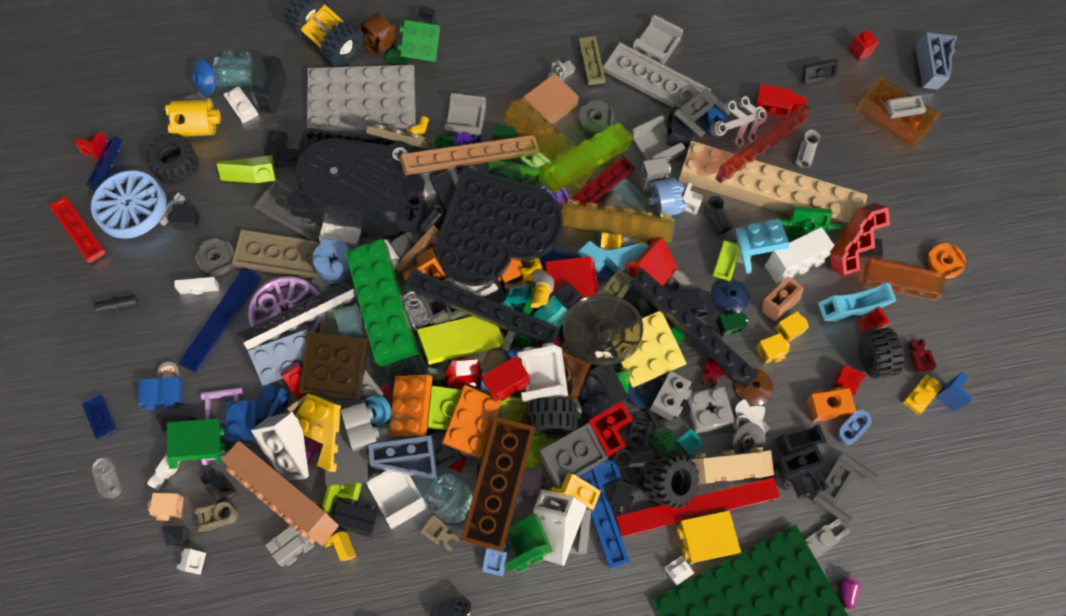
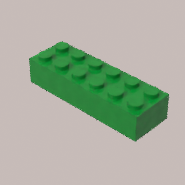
(381, 303)

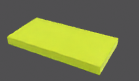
(458, 339)

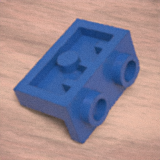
(271, 402)

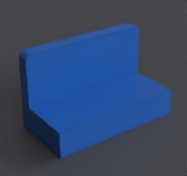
(953, 395)

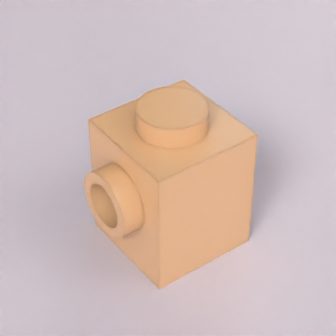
(165, 506)

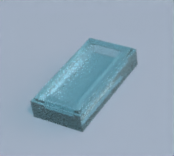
(632, 195)

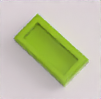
(726, 260)

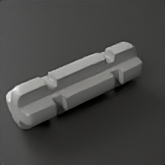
(177, 199)

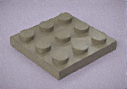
(398, 135)

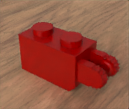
(778, 100)

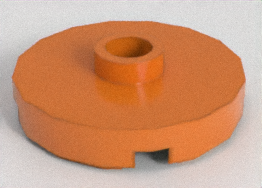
(951, 254)

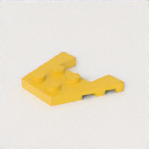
(320, 422)

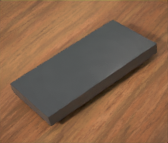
(351, 466)

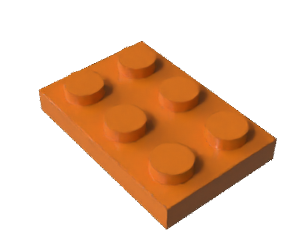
(410, 406)
(471, 422)

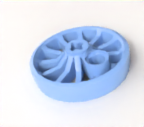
(129, 204)

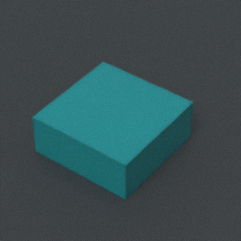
(690, 442)

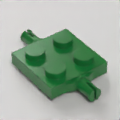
(808, 219)

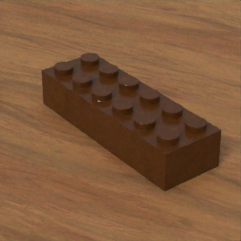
(498, 485)

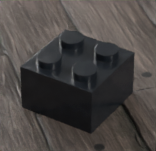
(601, 391)

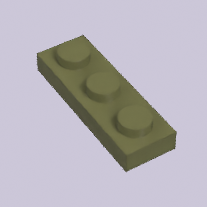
(591, 60)

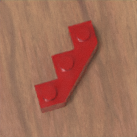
(858, 238)

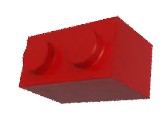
(506, 379)

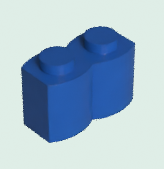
(160, 392)

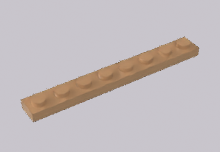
(468, 154)

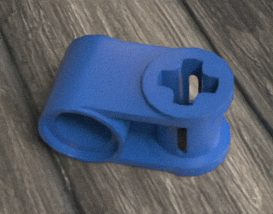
(711, 116)

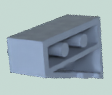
(934, 59)
(405, 456)

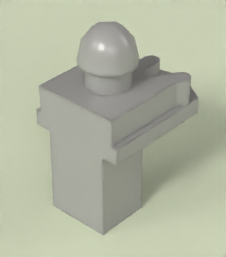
(561, 70)

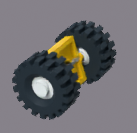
(337, 38)

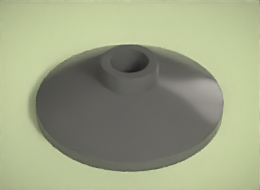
(747, 437)

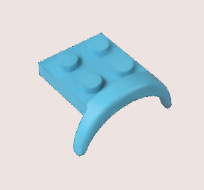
(759, 239)

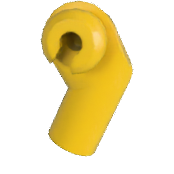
(420, 128)

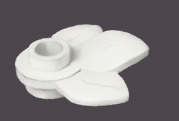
(748, 414)

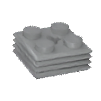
(703, 419)

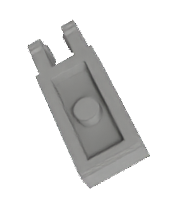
(824, 539)

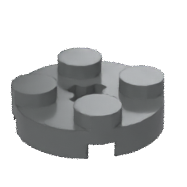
(594, 108)
(206, 252)

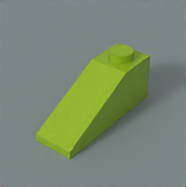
(248, 169)

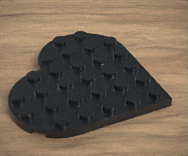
(492, 224)

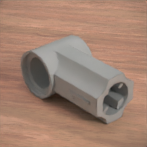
(807, 149)

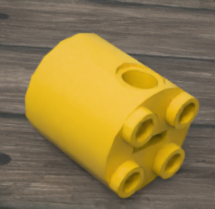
(198, 114)

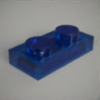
(99, 417)

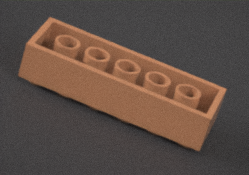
(279, 494)

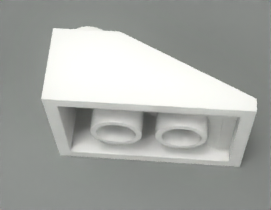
(283, 445)

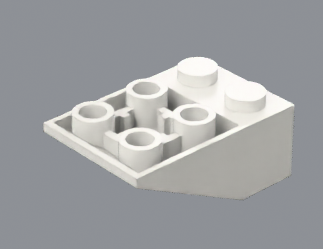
(560, 520)

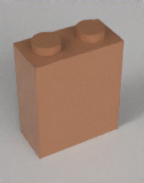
(552, 99)

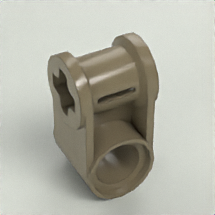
(212, 516)

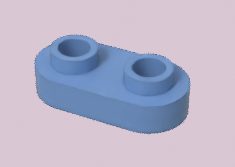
(853, 428)

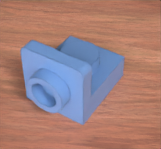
(495, 562)

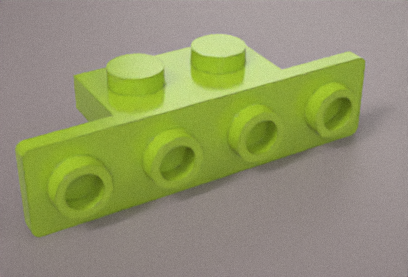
(339, 492)

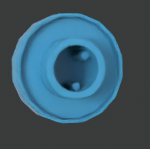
(380, 409)

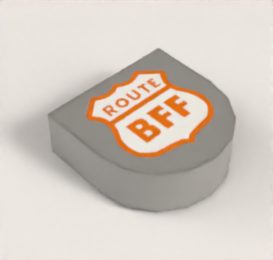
(167, 370)

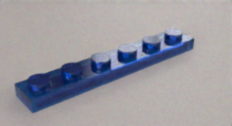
(219, 321)

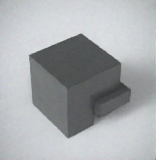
(439, 312)

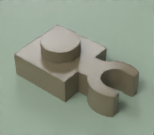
(437, 531)

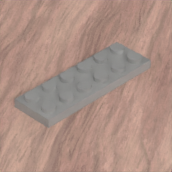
(651, 77)

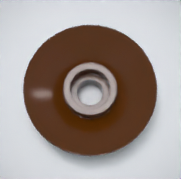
(753, 395)

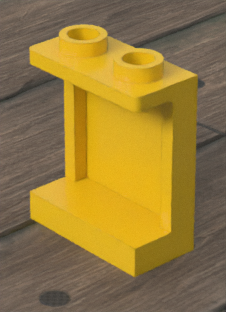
(708, 537)

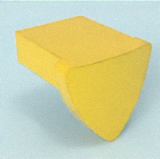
(342, 545)

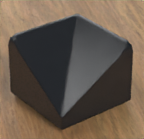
(175, 535)

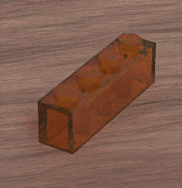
(905, 279)

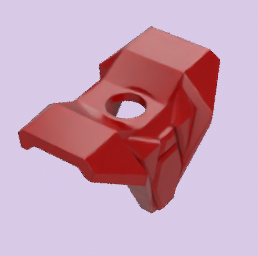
(462, 372)

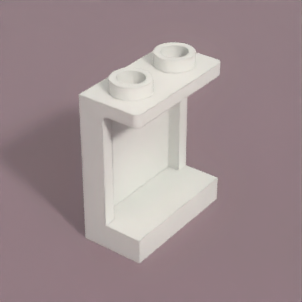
(545, 371)
(396, 496)

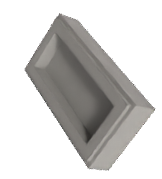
(905, 106)

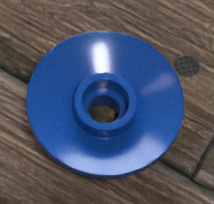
(204, 77)

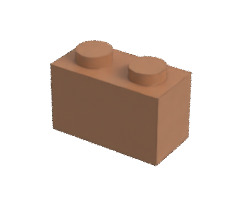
(782, 299)

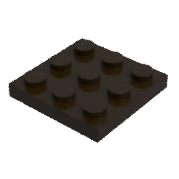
(334, 365)

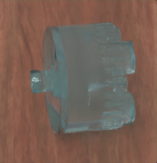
(449, 498)

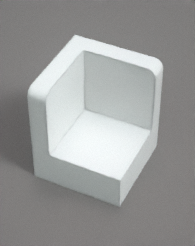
(692, 200)

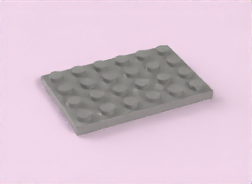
(360, 97)

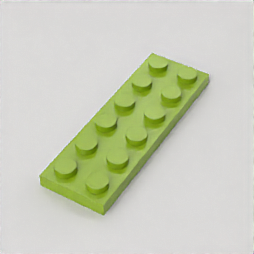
(444, 401)

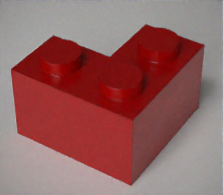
(607, 426)

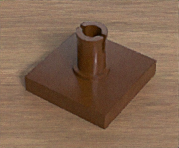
(575, 374)

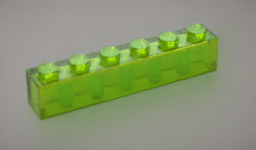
(585, 157)

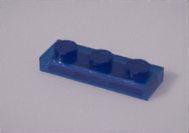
(104, 163)

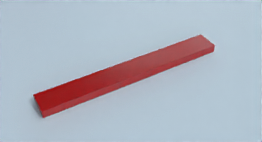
(700, 506)

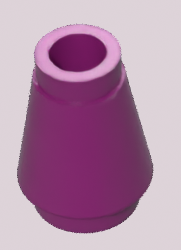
(850, 592)

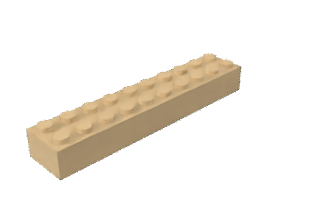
(769, 185)

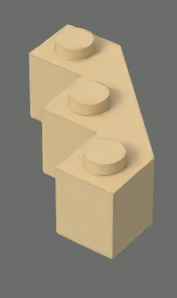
(734, 466)

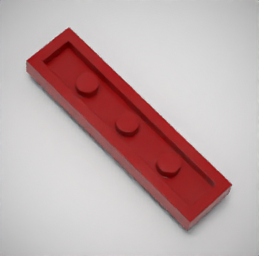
(77, 229)

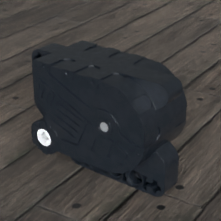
(356, 183)

